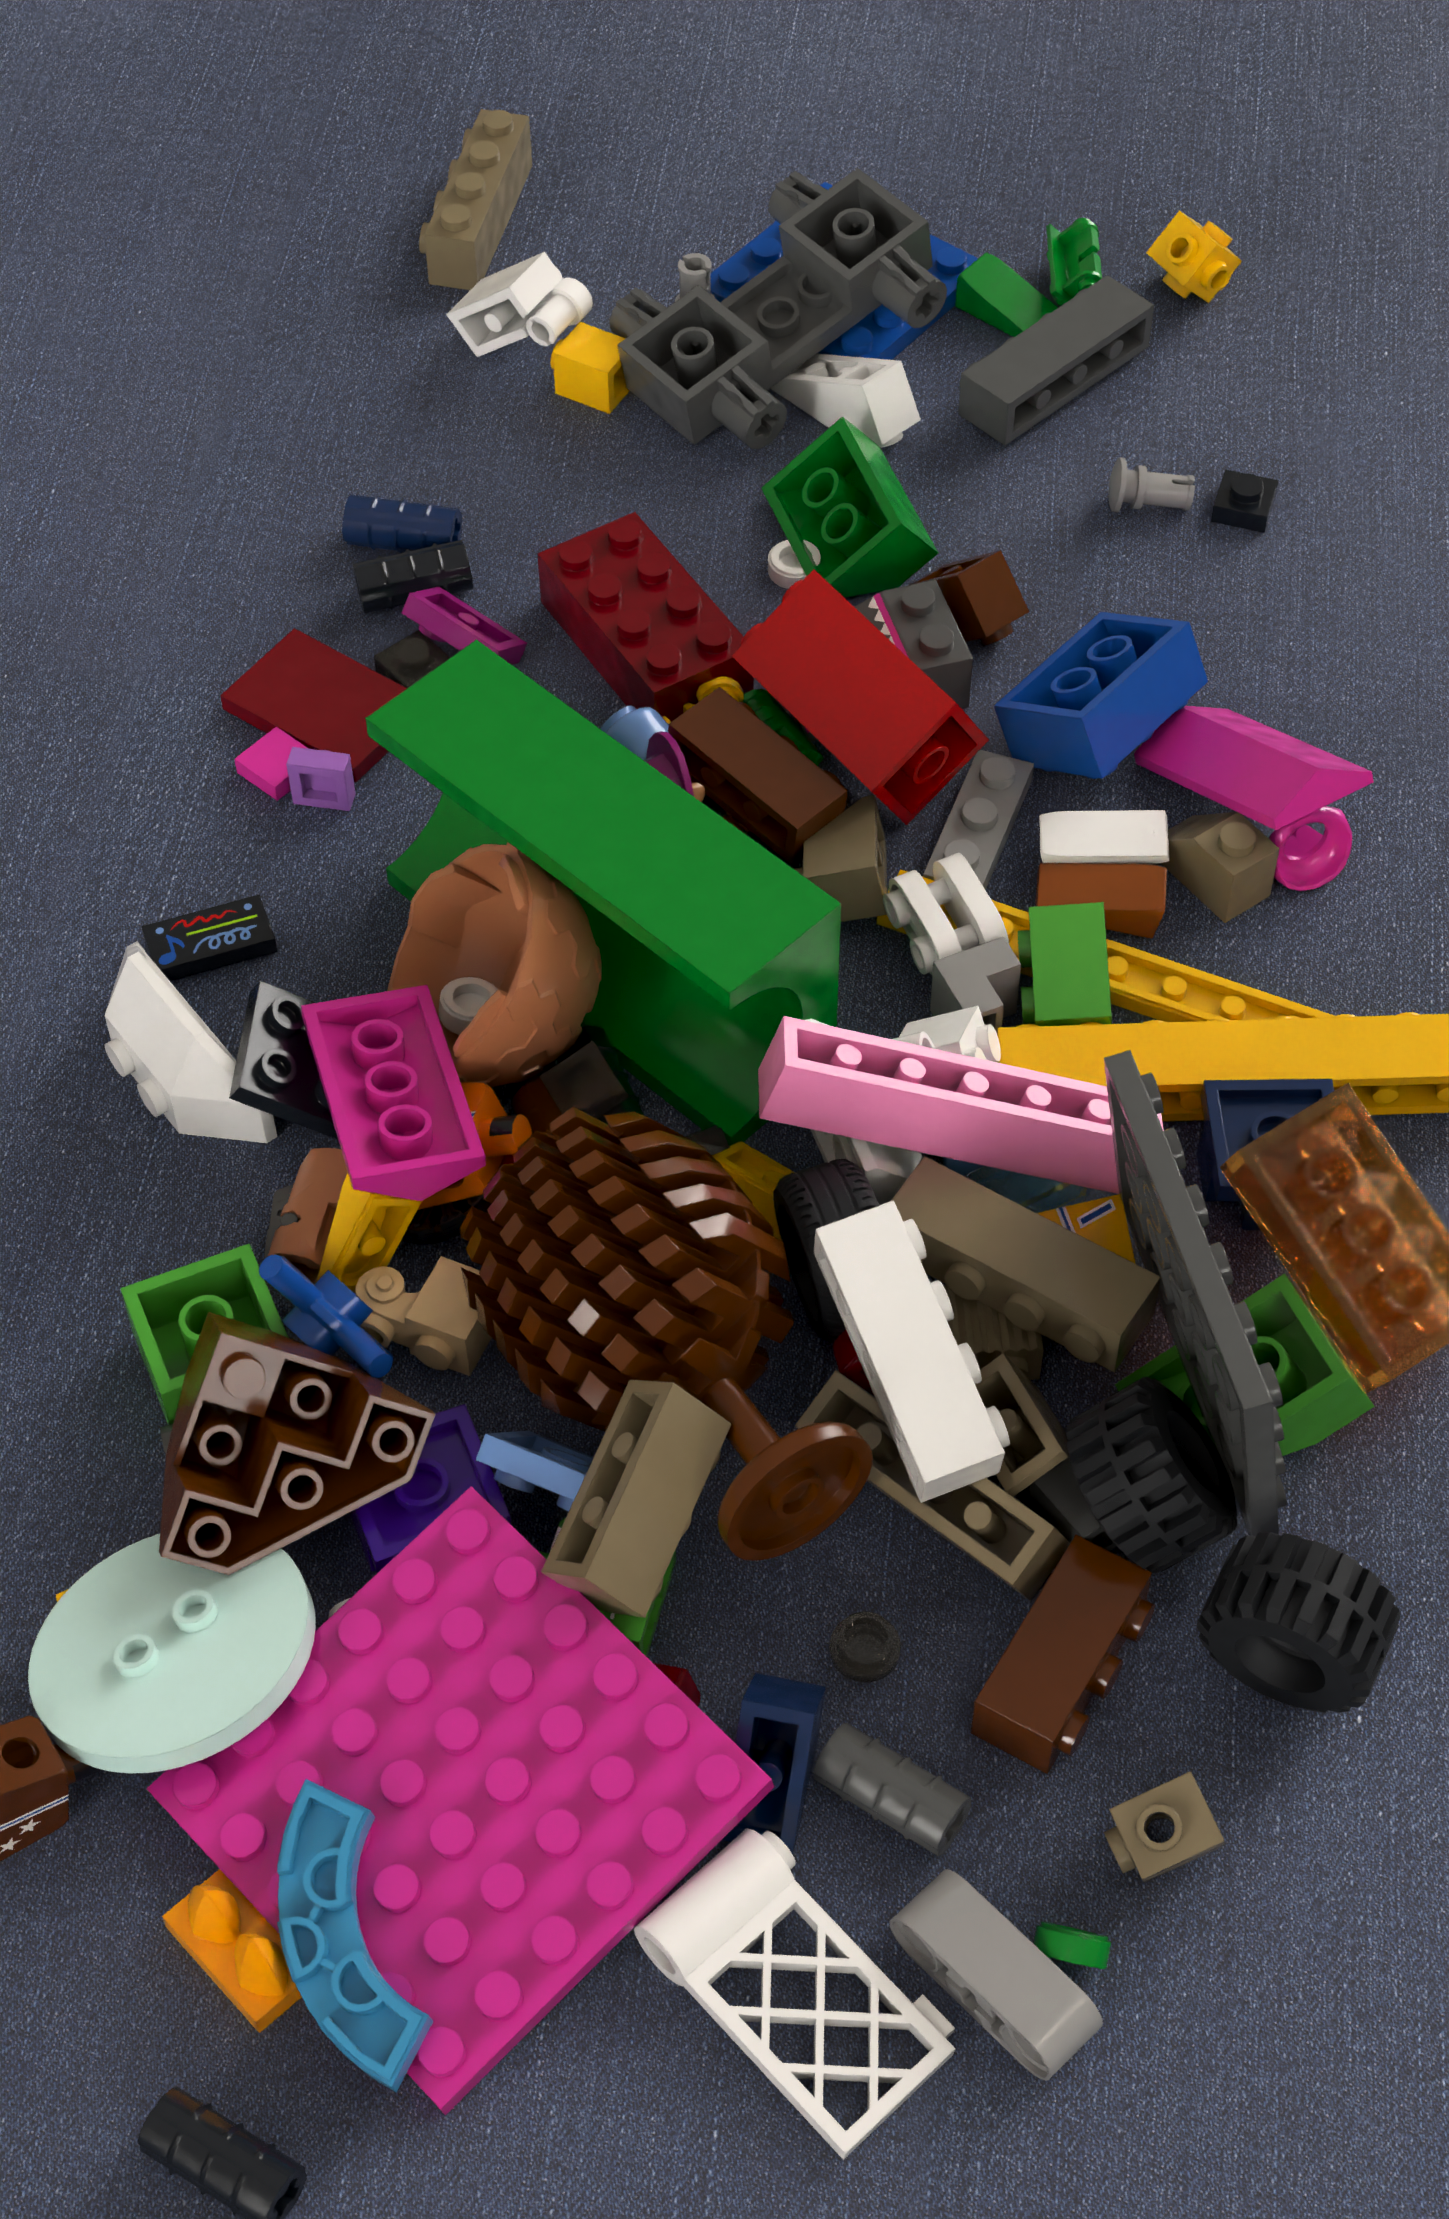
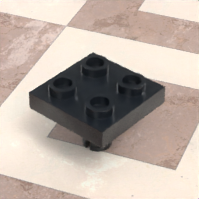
(276, 1061)

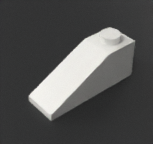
(862, 390)

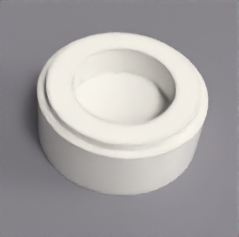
(784, 566)
(462, 1000)

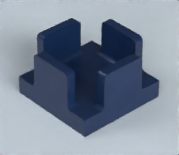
(1240, 1113)

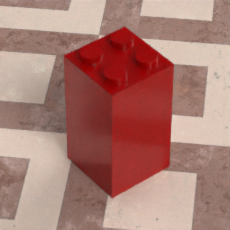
(860, 696)

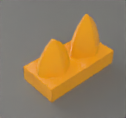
(235, 1949)

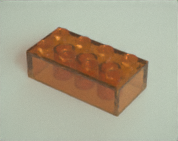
(1351, 1233)

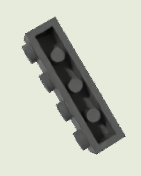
(1055, 359)

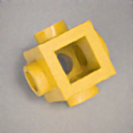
(1194, 257)

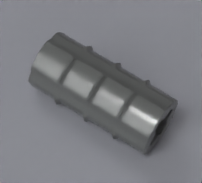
(892, 1788)

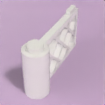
(722, 1916)

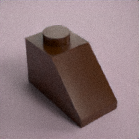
(980, 596)

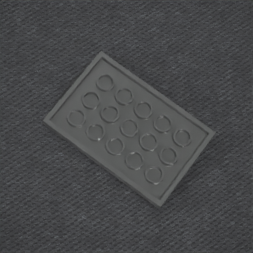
(1205, 1325)

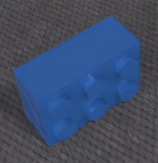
(1102, 694)

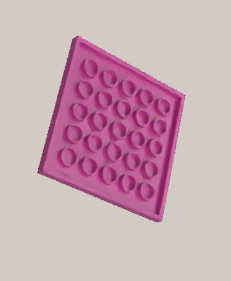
(517, 1776)

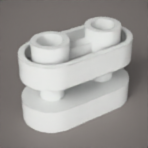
(918, 910)

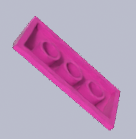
(1248, 765)
(393, 1092)

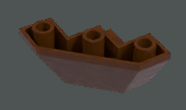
(276, 1445)

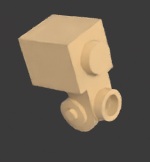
(430, 1322)

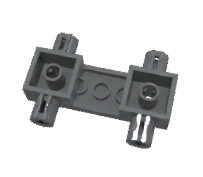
(840, 261)

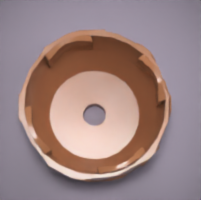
(523, 932)

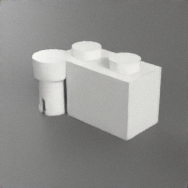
(520, 303)

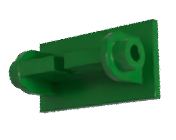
(1073, 259)

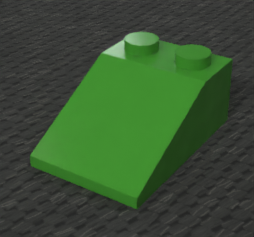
(1313, 1376)

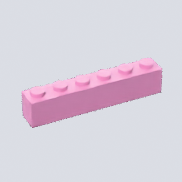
(938, 1103)

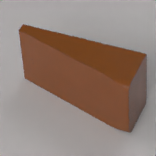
(1130, 892)

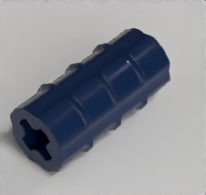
(398, 524)

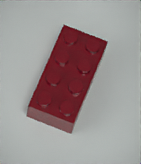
(639, 616)

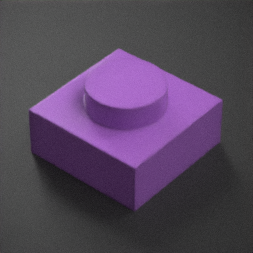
(321, 778)

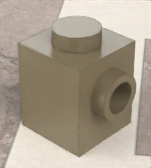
(1174, 1801)

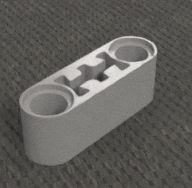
(996, 1974)

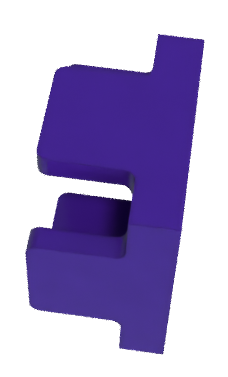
(440, 1478)

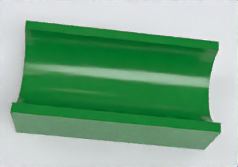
(690, 914)

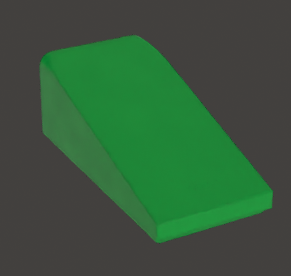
(1000, 296)

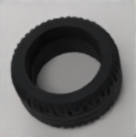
(801, 1206)

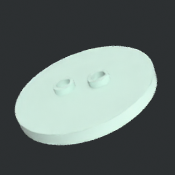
(167, 1658)

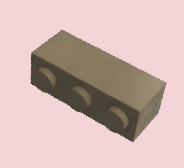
(637, 1497)

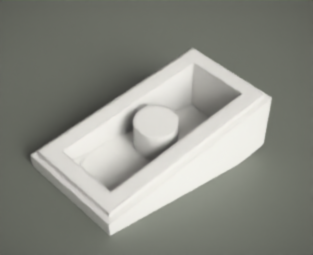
(1104, 837)

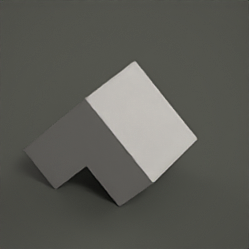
(978, 977)

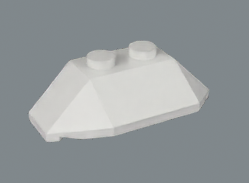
(175, 1056)

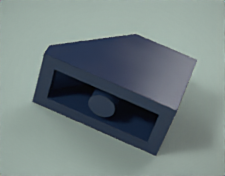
(780, 1735)

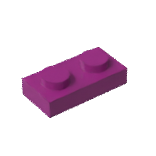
(458, 624)

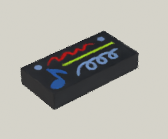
(210, 938)

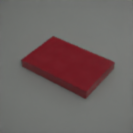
(314, 698)

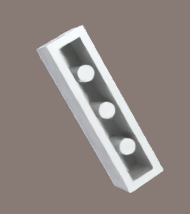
(910, 1351)

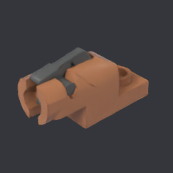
(306, 1210)

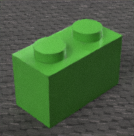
(1067, 965)

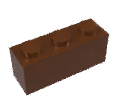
(757, 774)
(1063, 1655)

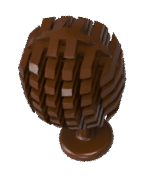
(647, 1263)

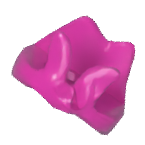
(1306, 856)

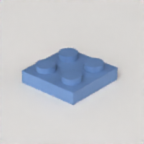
(533, 1460)

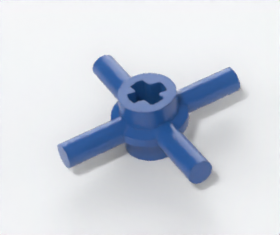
(326, 1315)

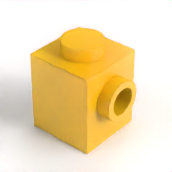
(589, 368)

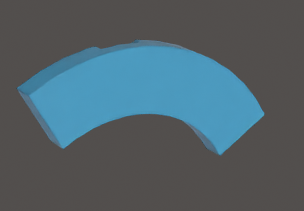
(326, 1943)

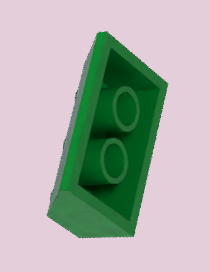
(852, 510)

